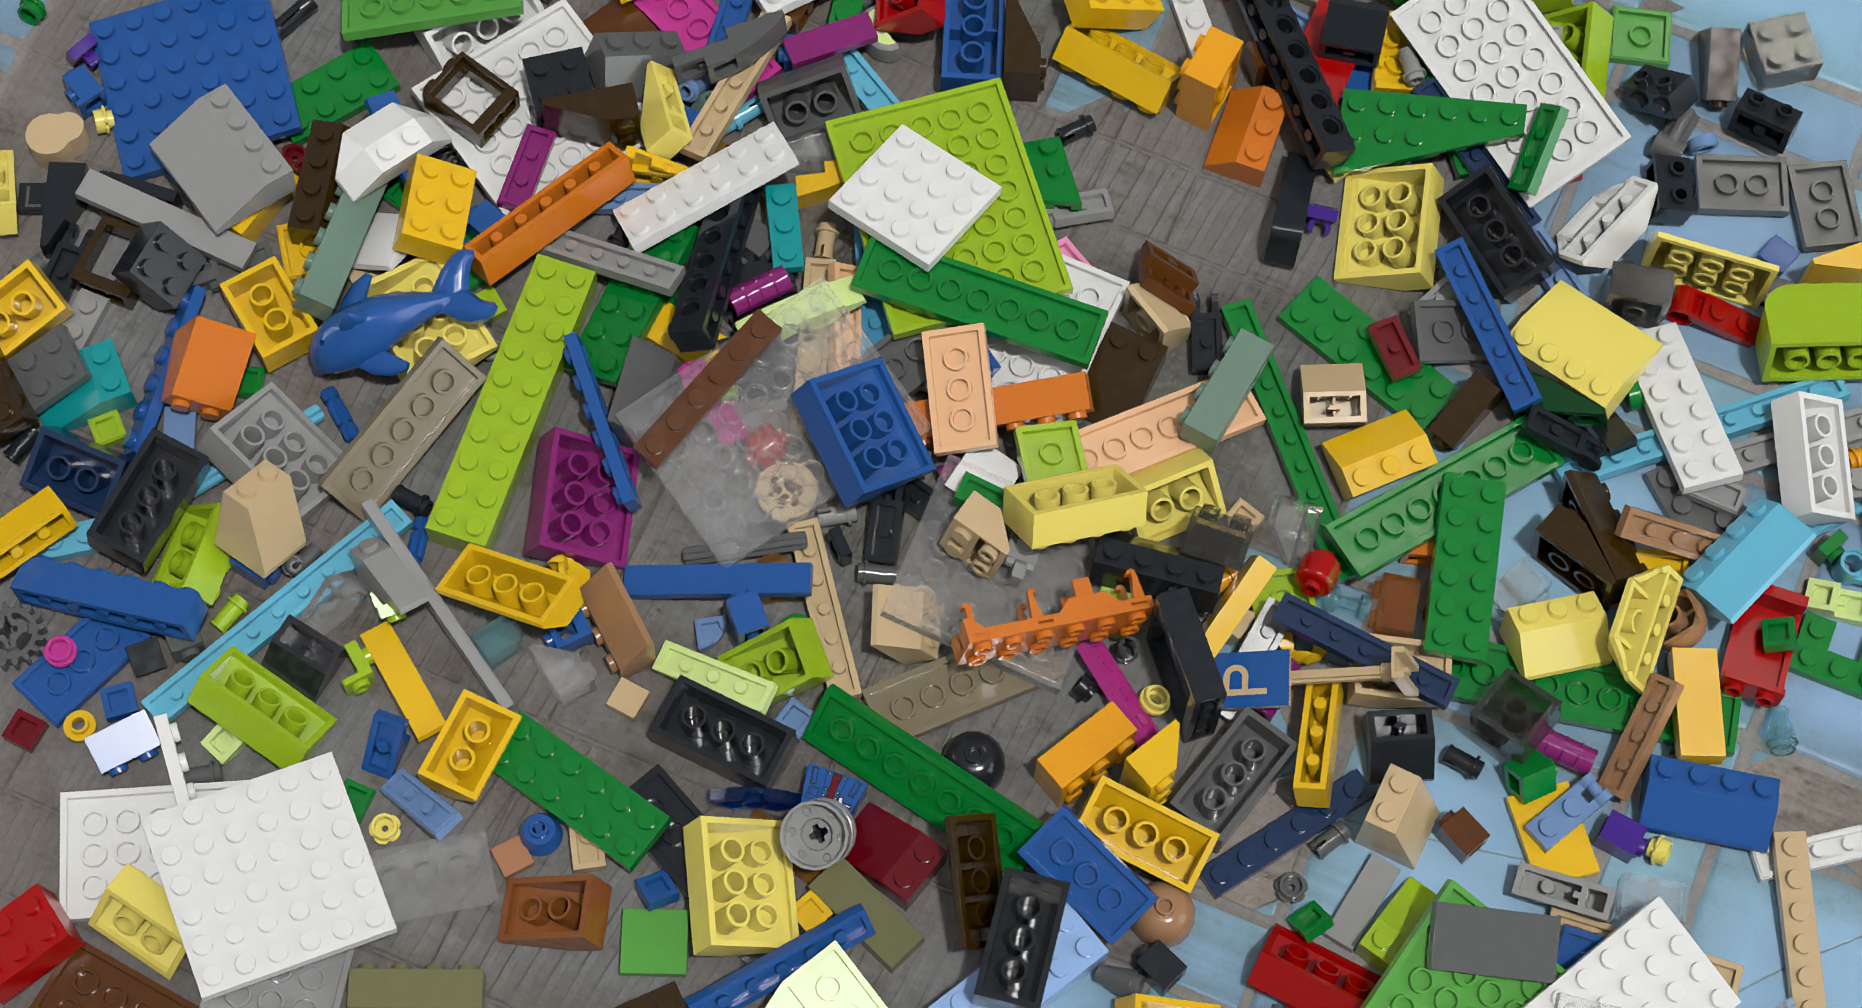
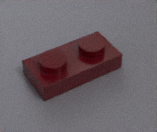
(1394, 348)

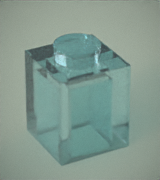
(498, 641)

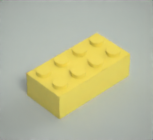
(1074, 506)

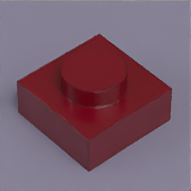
(24, 730)

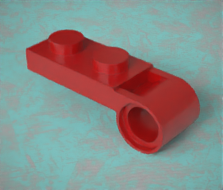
(1713, 314)

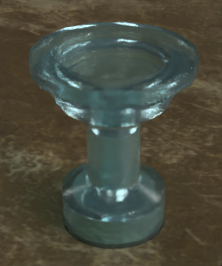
(1334, 600)

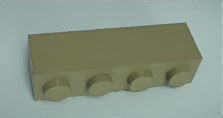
(416, 987)

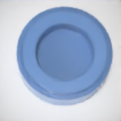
(1702, 143)

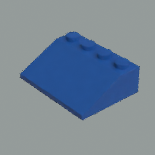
(862, 431)

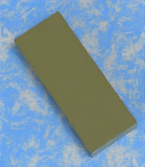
(895, 936)

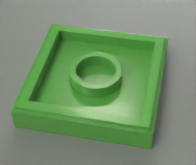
(1640, 37)
(654, 942)

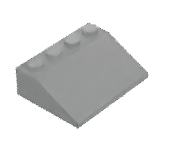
(223, 160)
(277, 431)

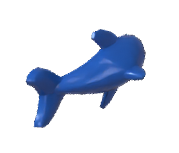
(371, 326)

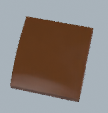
(618, 18)
(1167, 277)

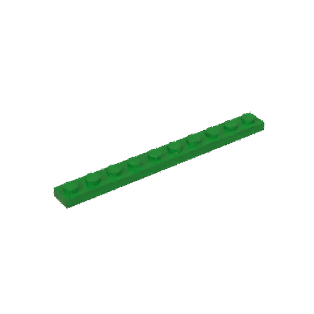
(1287, 431)

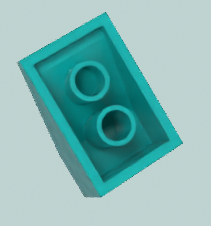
(101, 394)

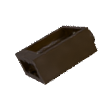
(491, 119)
(83, 277)

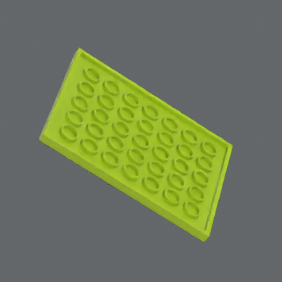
(981, 131)

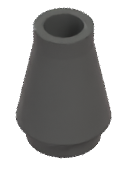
(1119, 979)

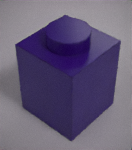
(1621, 837)

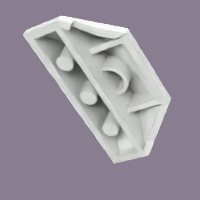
(385, 148)
(1608, 223)

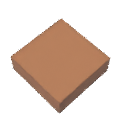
(512, 857)

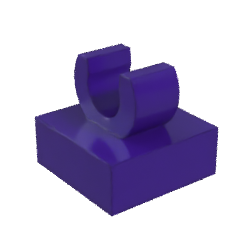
(84, 52)
(1321, 214)

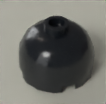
(978, 755)

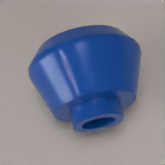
(541, 842)

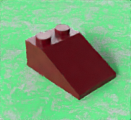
(894, 855)

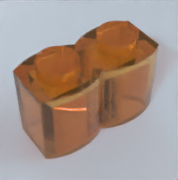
(1395, 606)

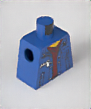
(833, 785)

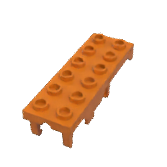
(1081, 618)

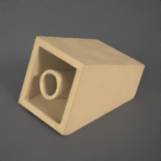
(260, 520)
(1399, 818)

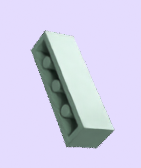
(1225, 391)

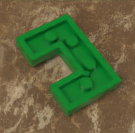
(1821, 665)

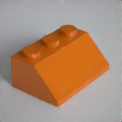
(1247, 134)

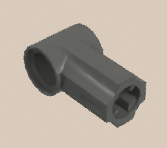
(1675, 135)

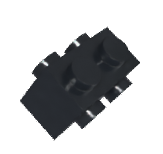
(1660, 92)
(1764, 120)
(1674, 196)

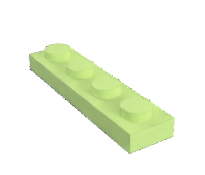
(723, 678)

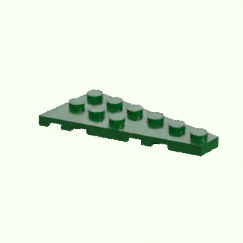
(1416, 127)

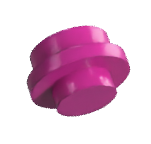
(60, 651)

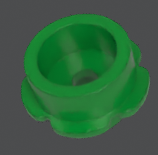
(32, 11)

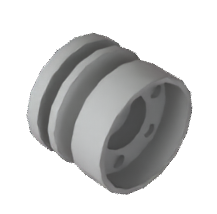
(799, 839)

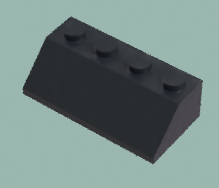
(1156, 567)

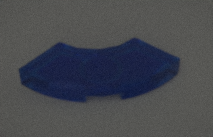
(754, 798)

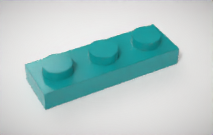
(784, 227)

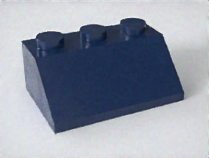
(74, 468)

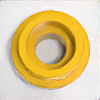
(88, 729)

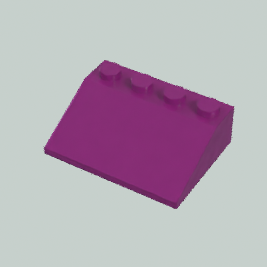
(575, 503)

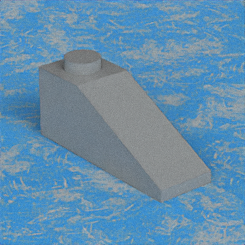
(387, 575)
(1565, 892)

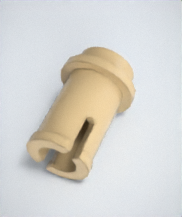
(826, 236)

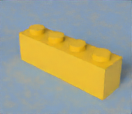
(32, 528)
(1318, 744)

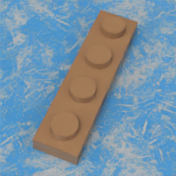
(1664, 532)
(1640, 736)

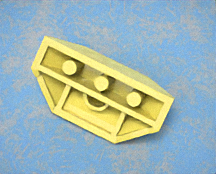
(1643, 622)

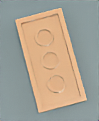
(960, 389)

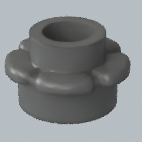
(1297, 881)

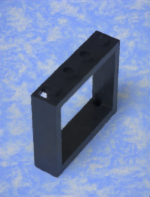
(1185, 664)

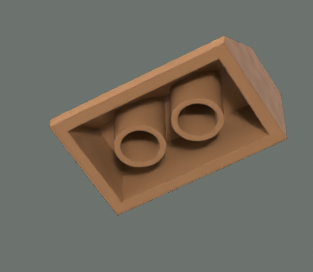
(617, 623)

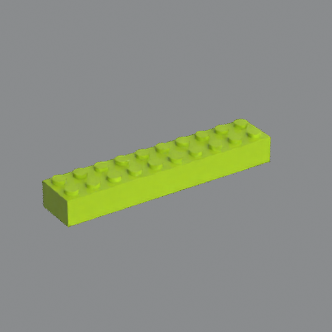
(512, 406)

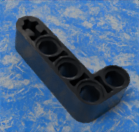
(1290, 211)

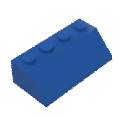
(1708, 803)

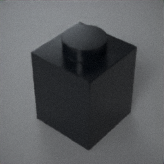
(1159, 967)

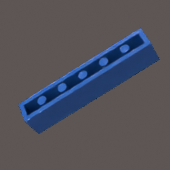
(110, 597)

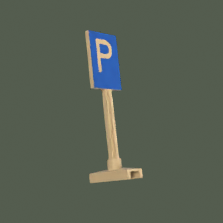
(1266, 676)

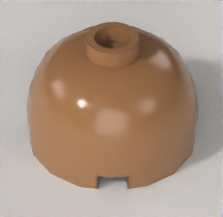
(1686, 623)
(1168, 918)

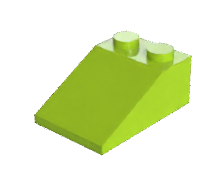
(785, 655)
(1395, 924)

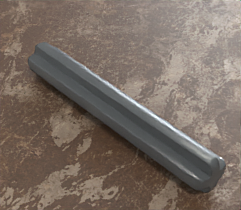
(782, 543)

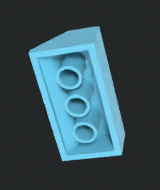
(1746, 559)

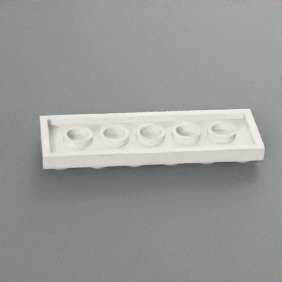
(705, 187)
(1686, 416)

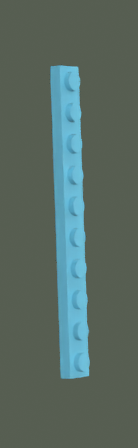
(1735, 418)
(263, 623)

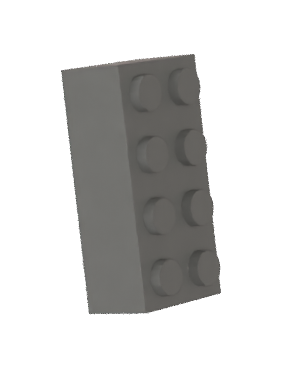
(1235, 775)

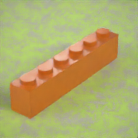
(550, 213)
(1034, 402)

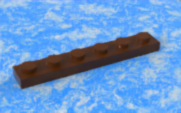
(707, 389)

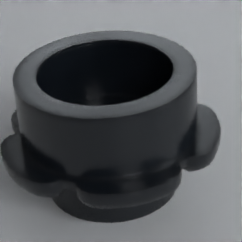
(1084, 688)

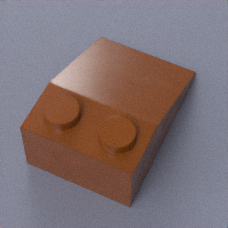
(556, 912)

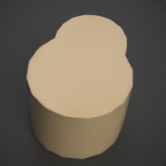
(57, 138)

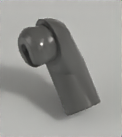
(300, 562)

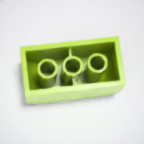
(1811, 333)

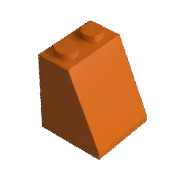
(206, 367)

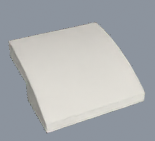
(377, 245)

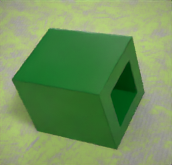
(1532, 778)

